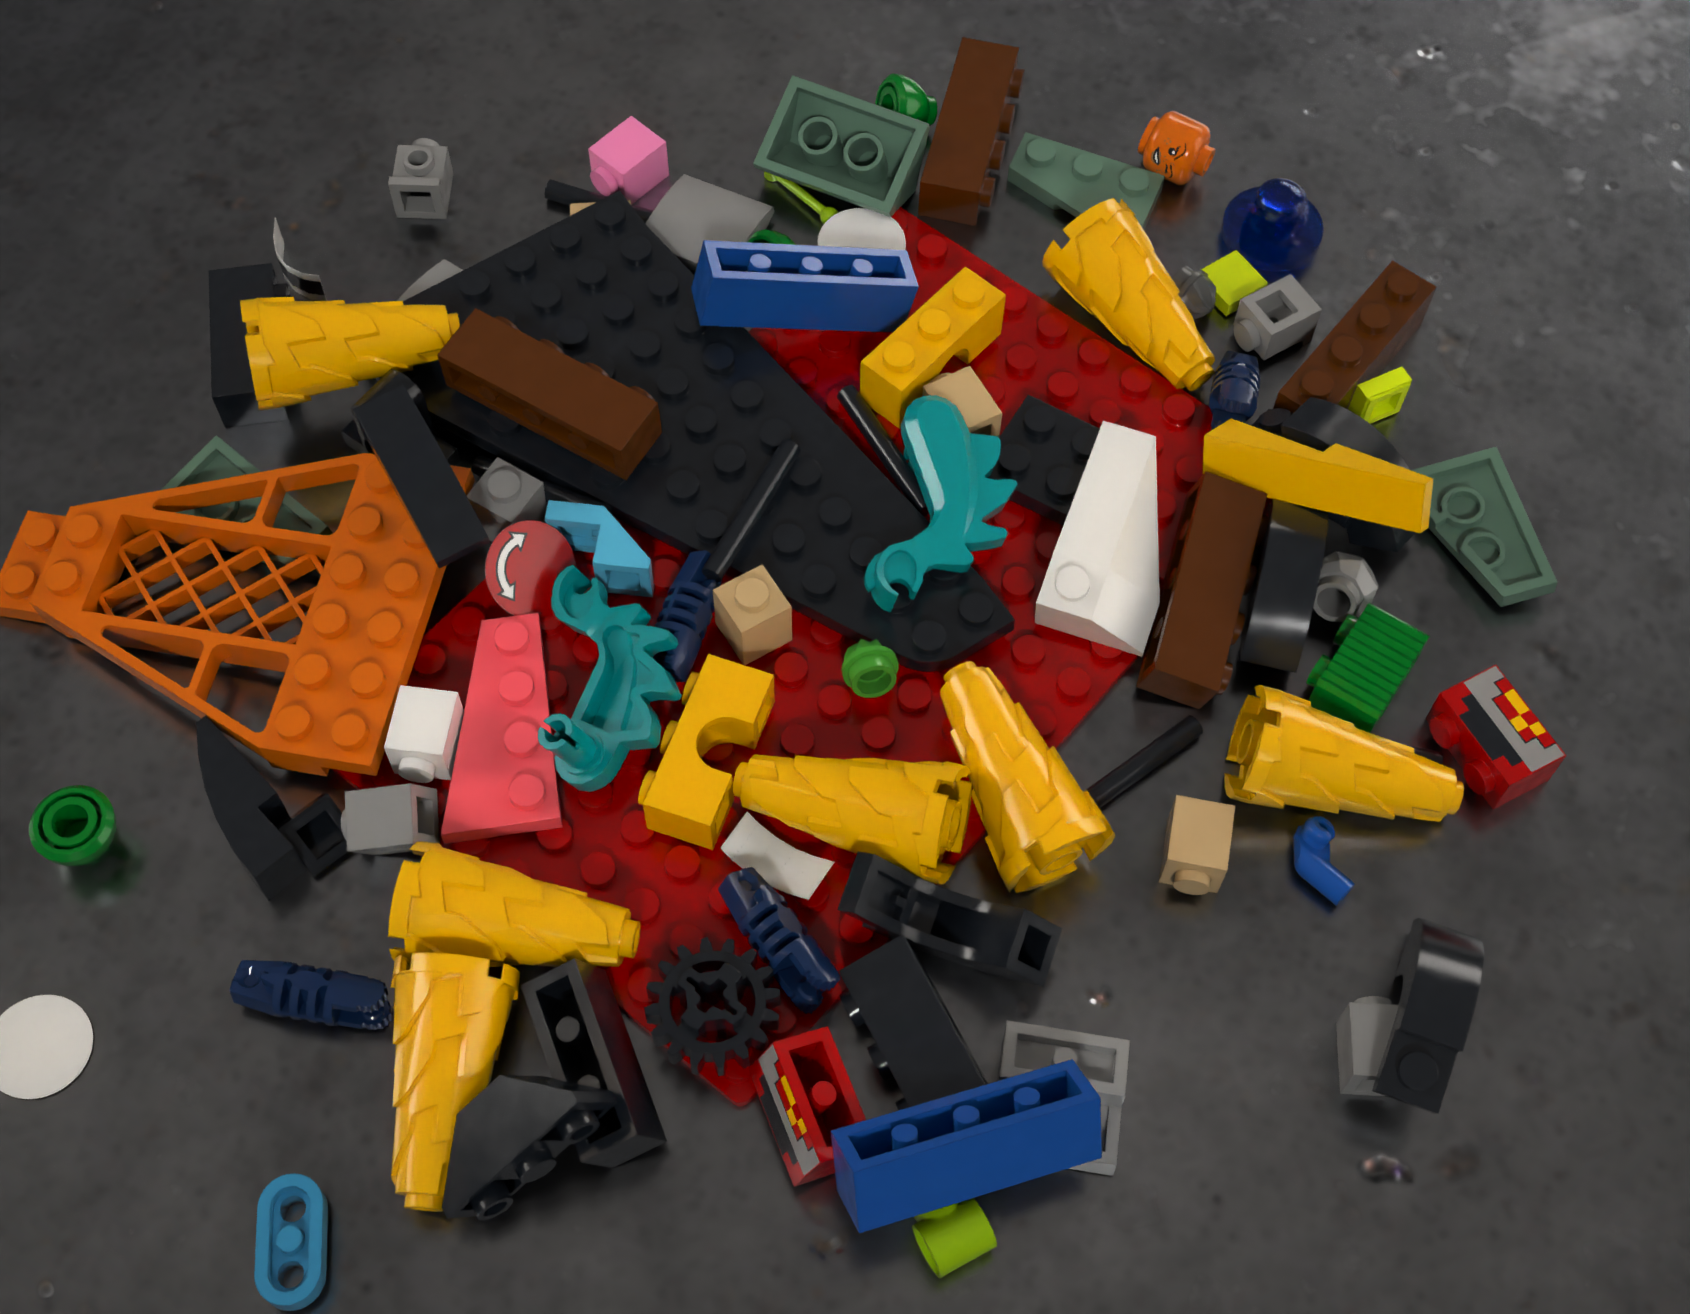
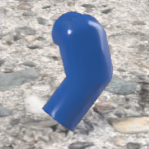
(1312, 859)

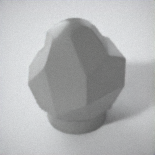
(1344, 587)

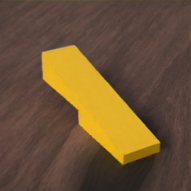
(1328, 481)

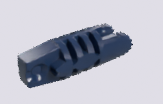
(1234, 388)
(687, 615)
(779, 938)
(312, 994)

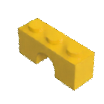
(952, 322)
(722, 706)

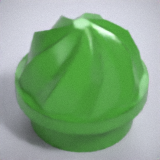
(870, 668)

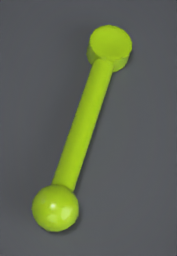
(824, 212)

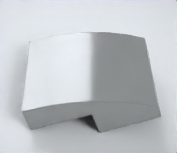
(701, 212)
(1098, 1057)

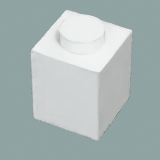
(424, 733)

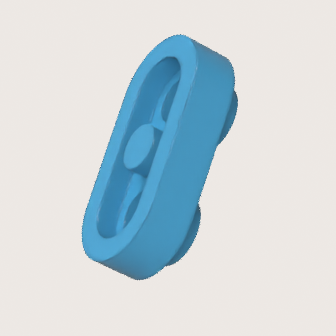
(291, 1244)

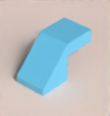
(617, 557)

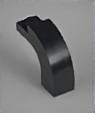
(1320, 426)
(1285, 586)
(949, 924)
(1434, 1014)

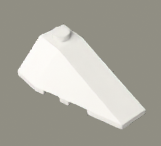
(1107, 554)

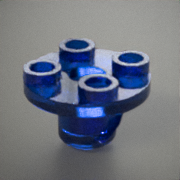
(1273, 226)

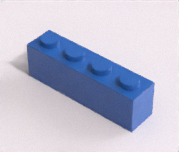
(803, 286)
(966, 1145)

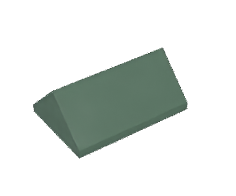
(844, 147)

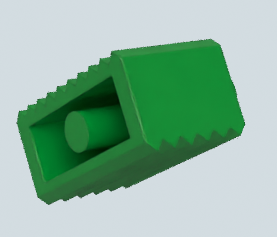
(1367, 667)

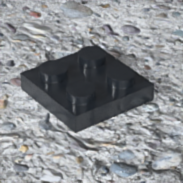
(1045, 456)

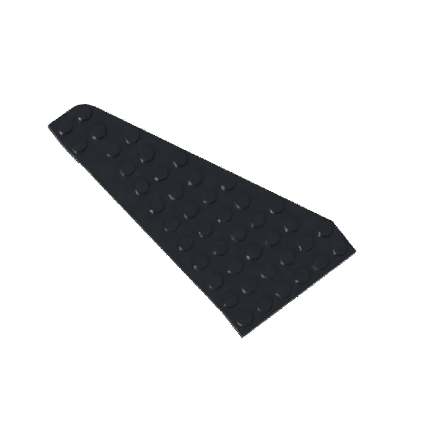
(627, 304)

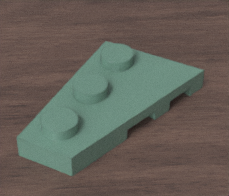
(1080, 179)
(221, 461)
(1487, 527)

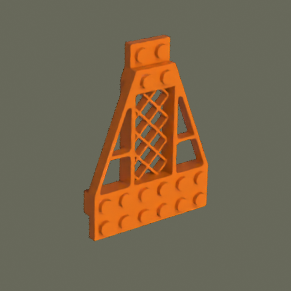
(352, 643)

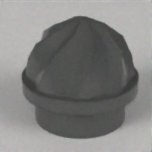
(1195, 291)

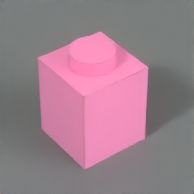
(628, 160)

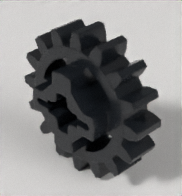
(725, 982)

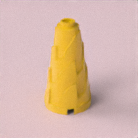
(1126, 287)
(332, 345)
(1329, 765)
(1020, 785)
(866, 805)
(502, 915)
(445, 1053)

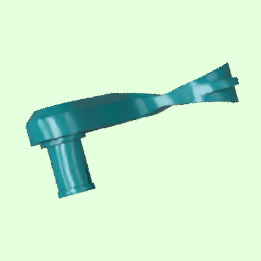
(959, 496)
(615, 704)

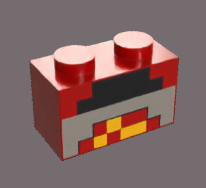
(1494, 737)
(804, 1099)

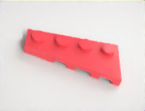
(500, 771)

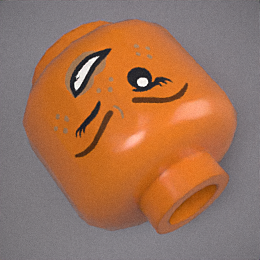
(1176, 147)

